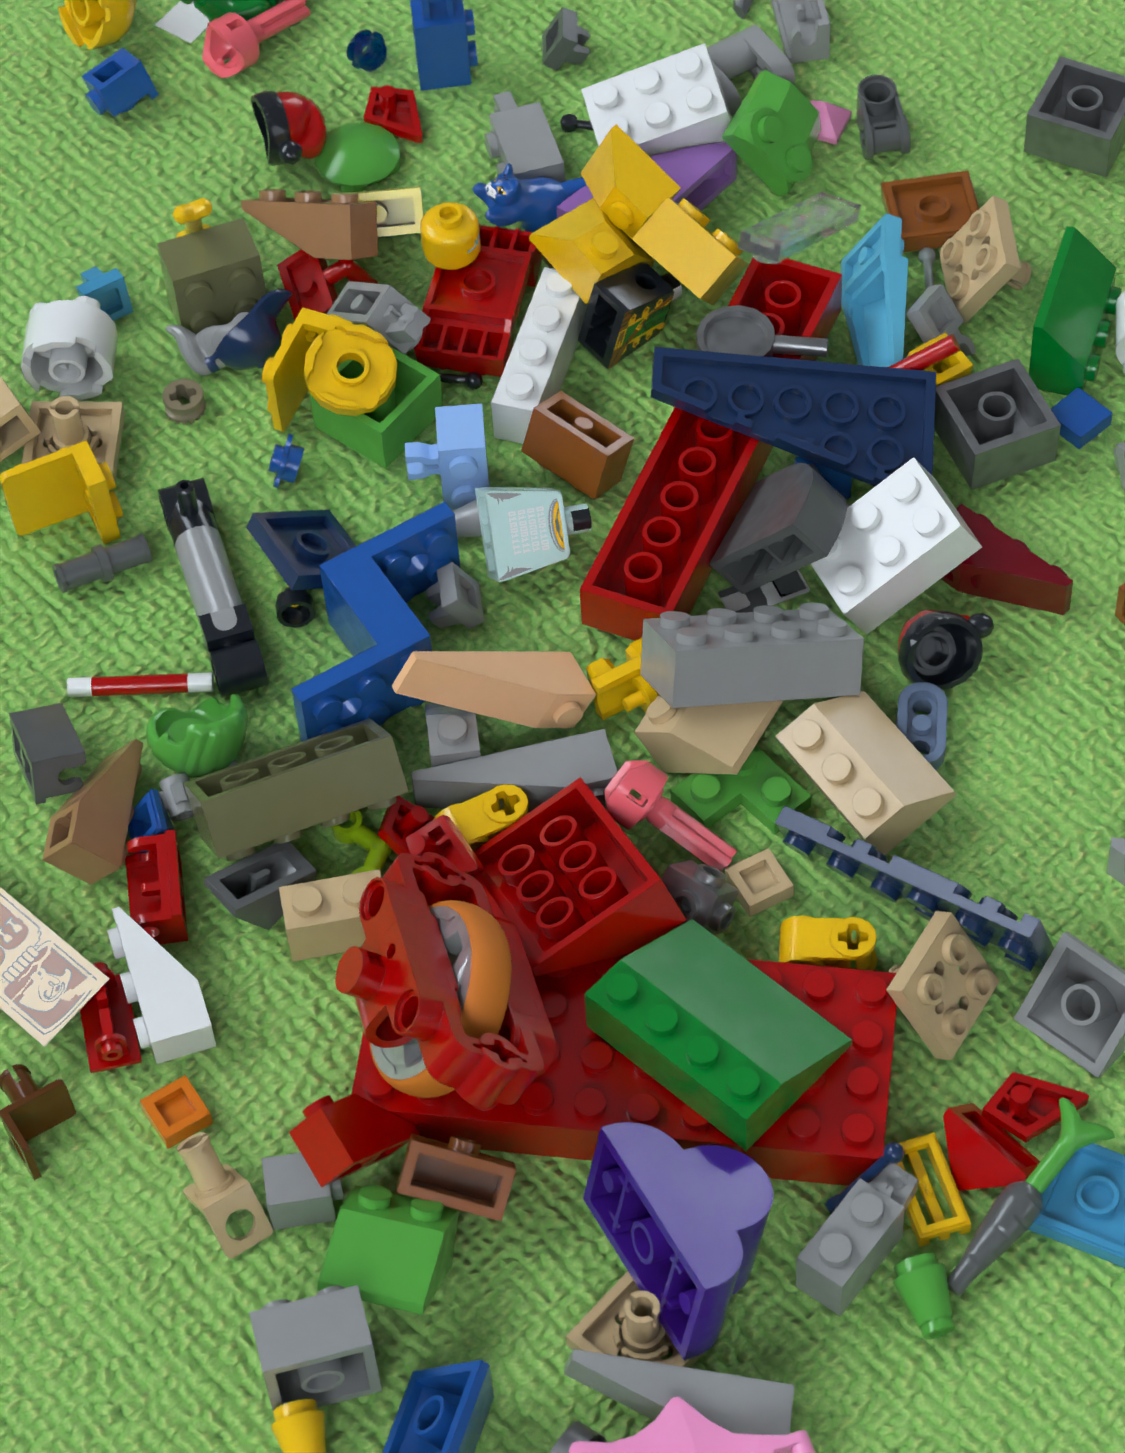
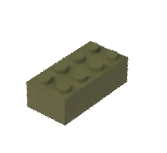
(296, 789)

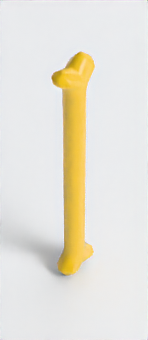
(191, 215)

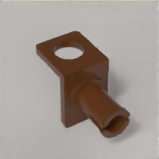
(32, 1111)

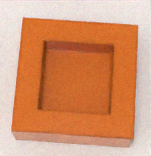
(176, 1111)

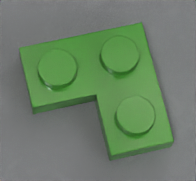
(758, 786)

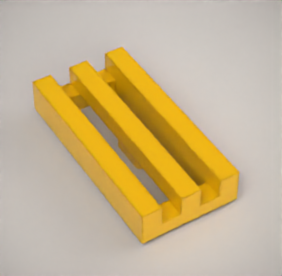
(940, 1227)

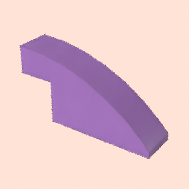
(698, 170)

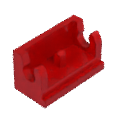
(157, 887)

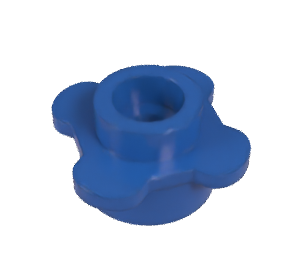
(286, 461)

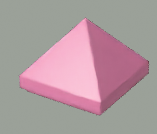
(832, 121)

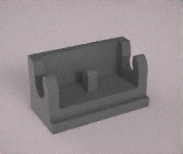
(44, 747)

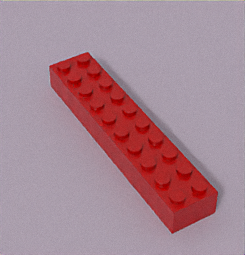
(697, 475)

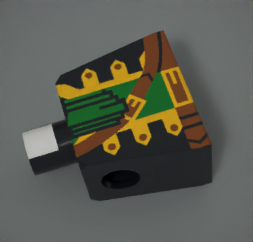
(627, 312)

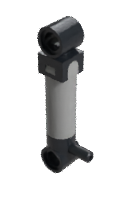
(212, 588)

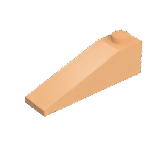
(506, 685)

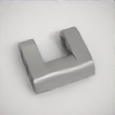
(747, 51)

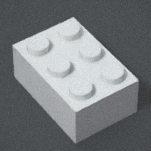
(662, 103)
(894, 546)

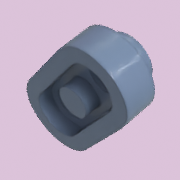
(924, 731)

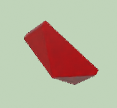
(982, 1151)

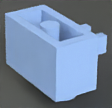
(456, 456)

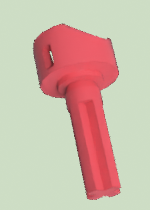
(240, 39)
(662, 812)

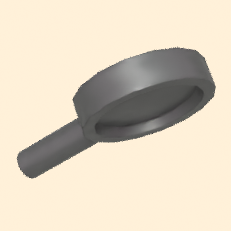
(751, 333)

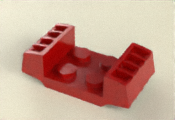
(479, 305)

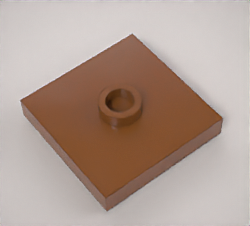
(930, 207)

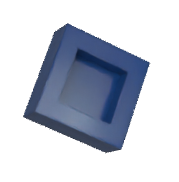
(1081, 417)

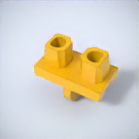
(620, 686)

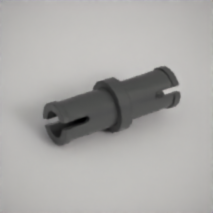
(102, 563)

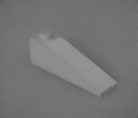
(536, 769)
(727, 1400)

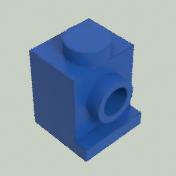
(118, 84)

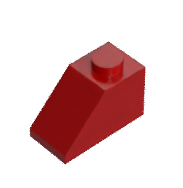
(348, 1136)

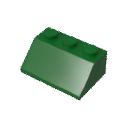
(1073, 316)

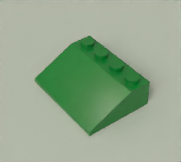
(713, 1030)

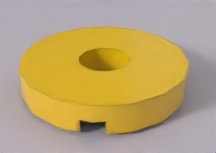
(353, 395)

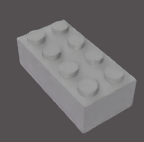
(751, 655)

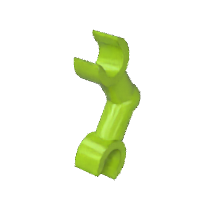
(366, 838)

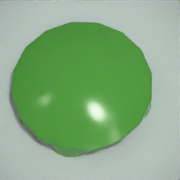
(358, 156)

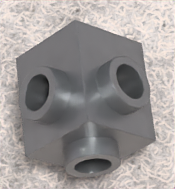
(701, 894)

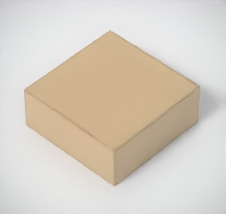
(760, 882)

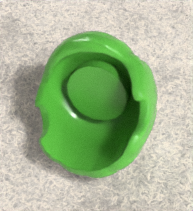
(200, 738)

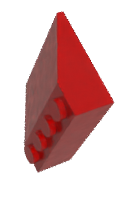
(574, 884)

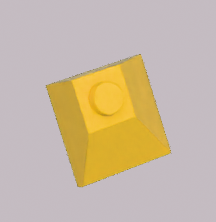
(626, 182)
(587, 247)

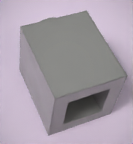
(295, 1194)

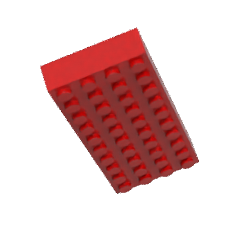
(821, 1138)

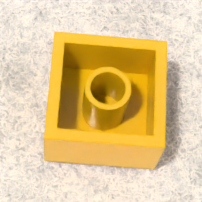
(690, 251)

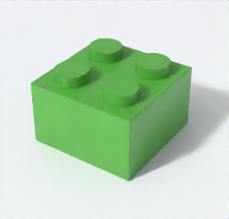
(398, 421)

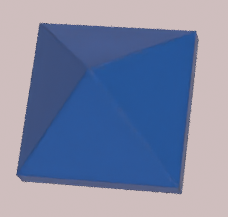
(149, 817)

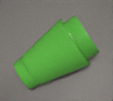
(926, 1293)

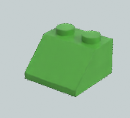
(390, 1248)

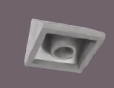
(1078, 1005)

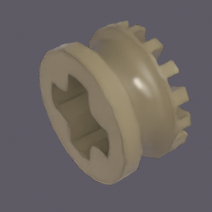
(182, 413)

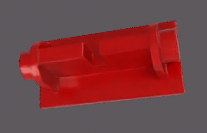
(109, 1026)

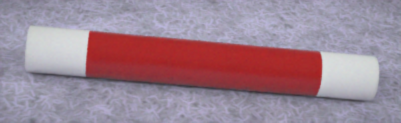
(140, 684)

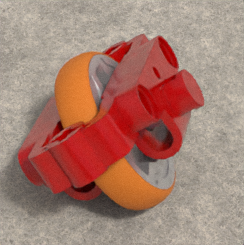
(445, 987)

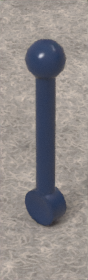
(892, 1153)

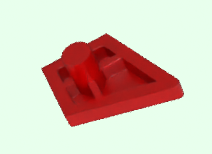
(394, 111)
(400, 822)
(446, 840)
(1029, 1105)

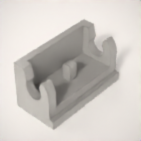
(803, 29)

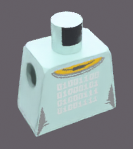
(526, 528)

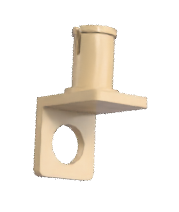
(219, 1193)

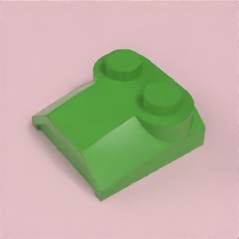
(775, 132)

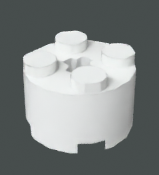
(69, 347)

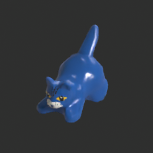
(524, 200)

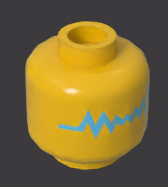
(450, 235)

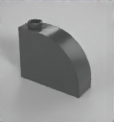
(780, 528)

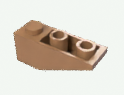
(319, 226)
(92, 825)

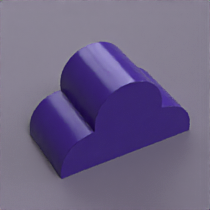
(680, 1223)

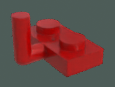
(314, 280)

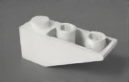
(168, 994)

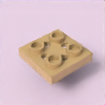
(982, 259)
(71, 422)
(932, 985)
(641, 1331)

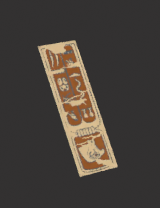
(40, 973)

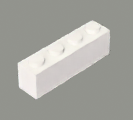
(538, 355)

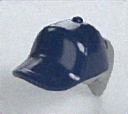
(239, 344)

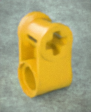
(481, 816)
(828, 942)

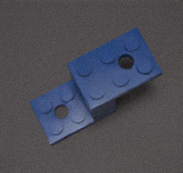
(369, 613)

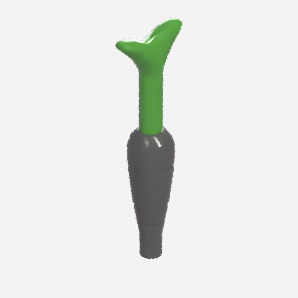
(1023, 1201)

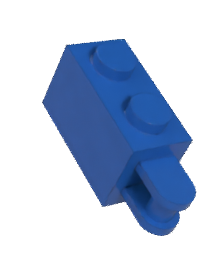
(442, 43)

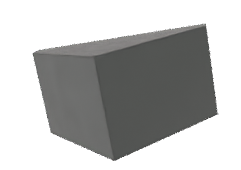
(252, 884)

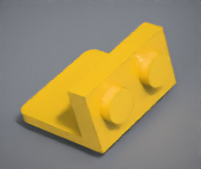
(285, 370)
(62, 488)

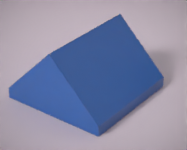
(443, 1410)

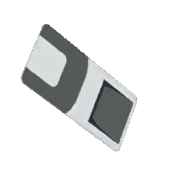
(768, 594)

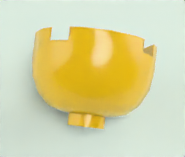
(96, 21)

